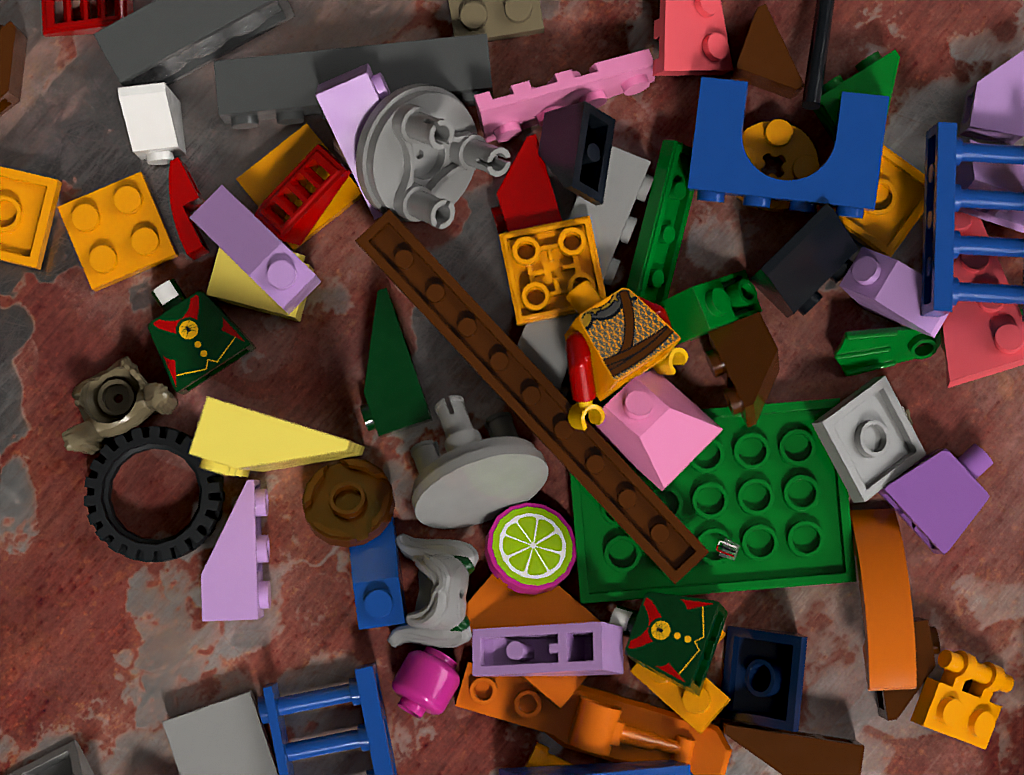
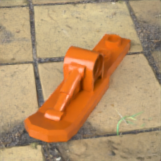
(599, 723)

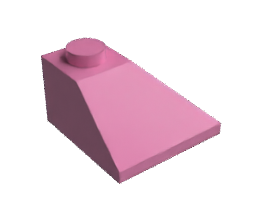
(656, 427)

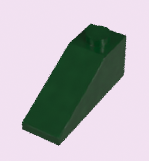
(391, 381)

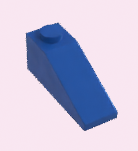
(378, 581)

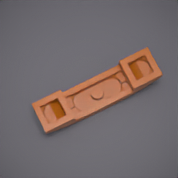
(884, 600)

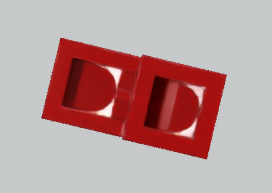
(183, 200)

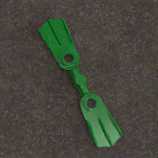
(883, 348)

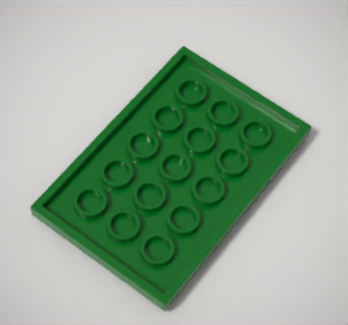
(752, 485)

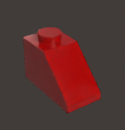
(525, 193)

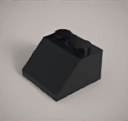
(806, 262)

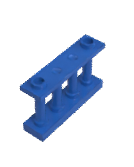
(942, 242)
(370, 736)

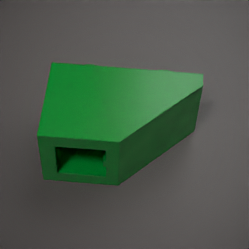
(874, 77)
(711, 305)

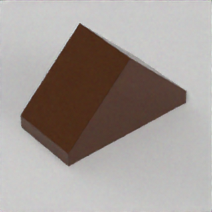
(765, 58)

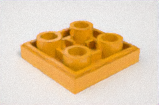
(548, 264)

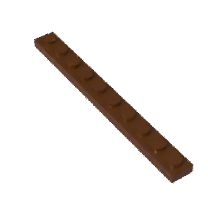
(531, 396)

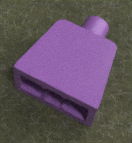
(940, 495)

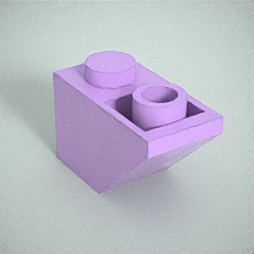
(996, 105)

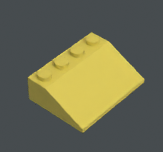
(243, 440)

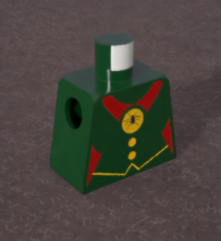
(194, 337)
(673, 636)

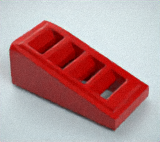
(85, 25)
(283, 198)

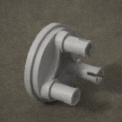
(422, 154)
(476, 474)

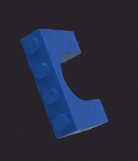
(844, 181)

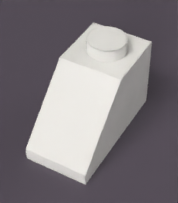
(153, 122)

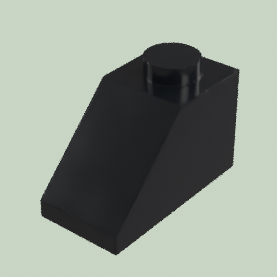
(578, 148)

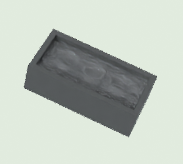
(181, 36)

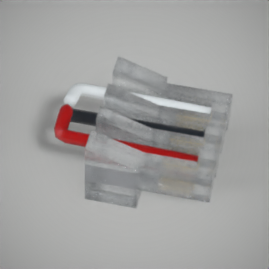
(728, 549)

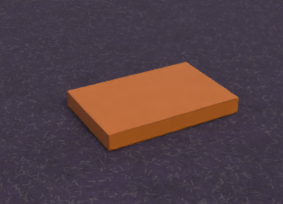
(500, 606)

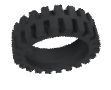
(102, 512)

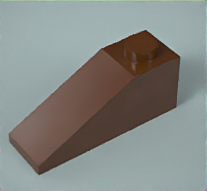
(797, 751)

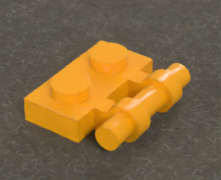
(958, 713)

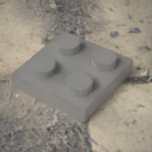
(869, 439)

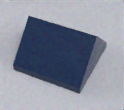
(764, 677)

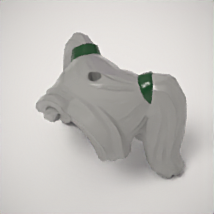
(441, 601)

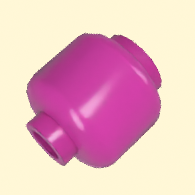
(426, 682)

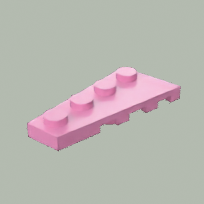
(525, 105)

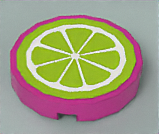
(530, 548)

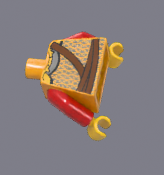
(613, 345)

